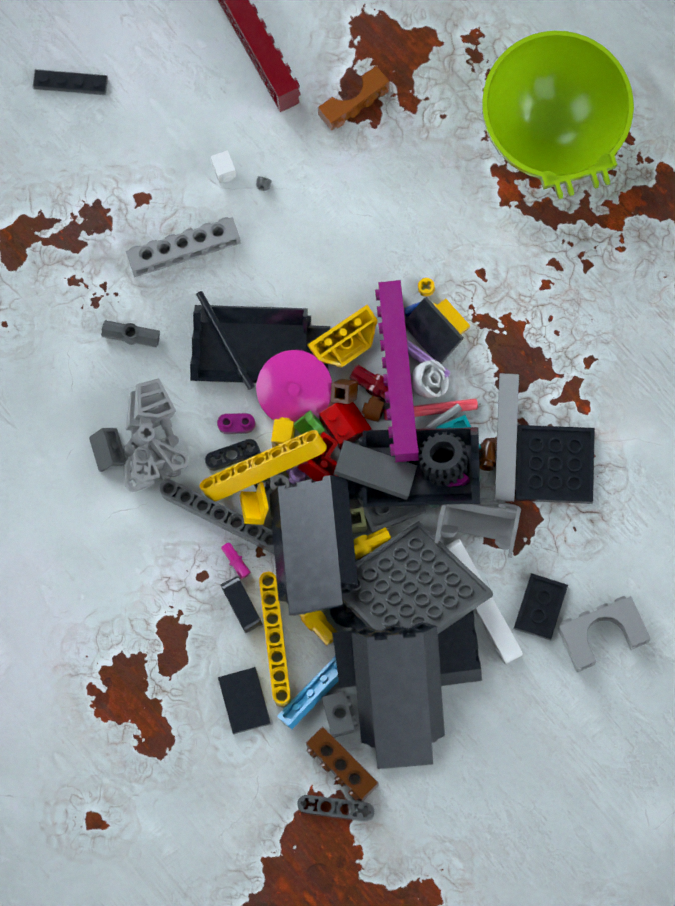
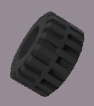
(440, 446)

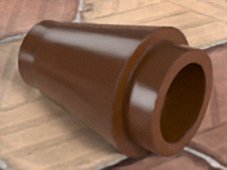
(487, 458)

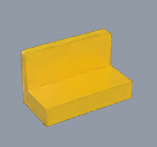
(453, 316)
(254, 505)

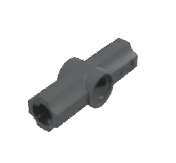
(142, 335)

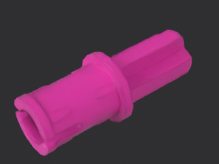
(235, 560)

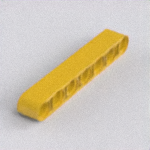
(263, 466)
(274, 648)

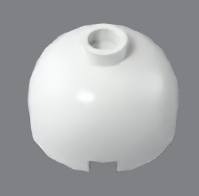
(429, 379)

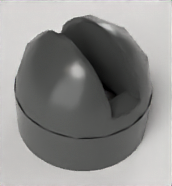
(264, 182)

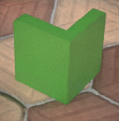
(309, 422)

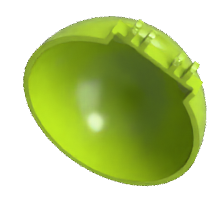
(558, 108)

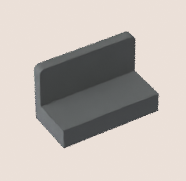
(107, 448)

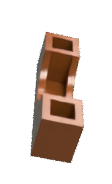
(336, 112)

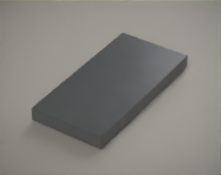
(375, 470)

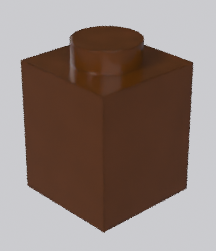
(344, 391)

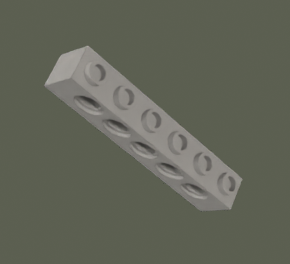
(193, 249)

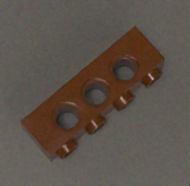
(323, 739)

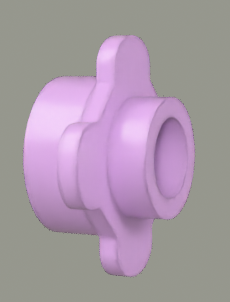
(295, 475)

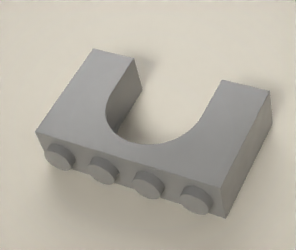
(621, 613)

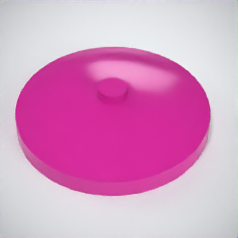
(293, 385)

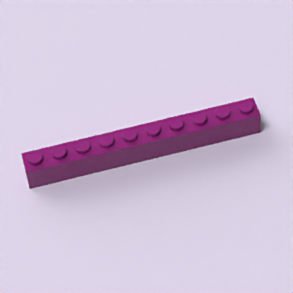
(398, 371)

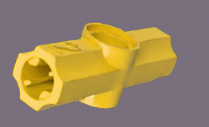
(366, 544)
(319, 625)

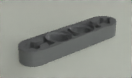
(335, 810)

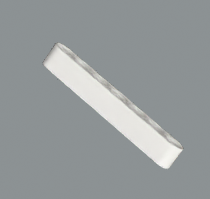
(489, 613)

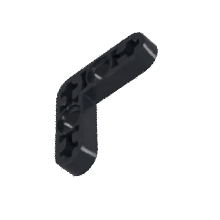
(246, 455)

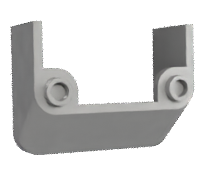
(487, 519)

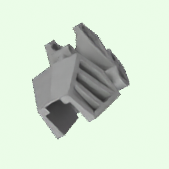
(153, 458)

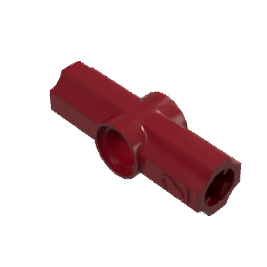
(371, 382)

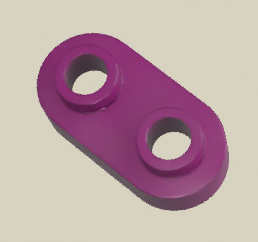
(235, 425)

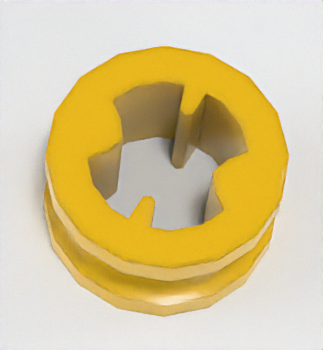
(426, 292)

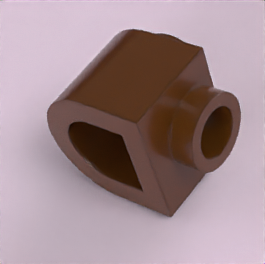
(373, 409)

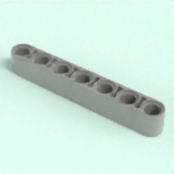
(506, 437)

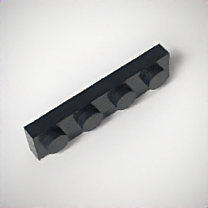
(70, 82)

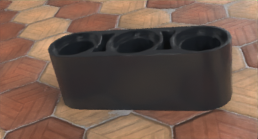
(241, 604)

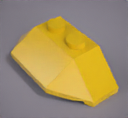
(346, 339)

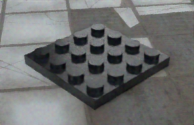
(555, 464)

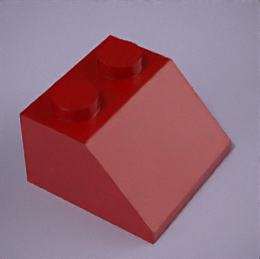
(344, 422)

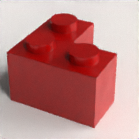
(321, 465)

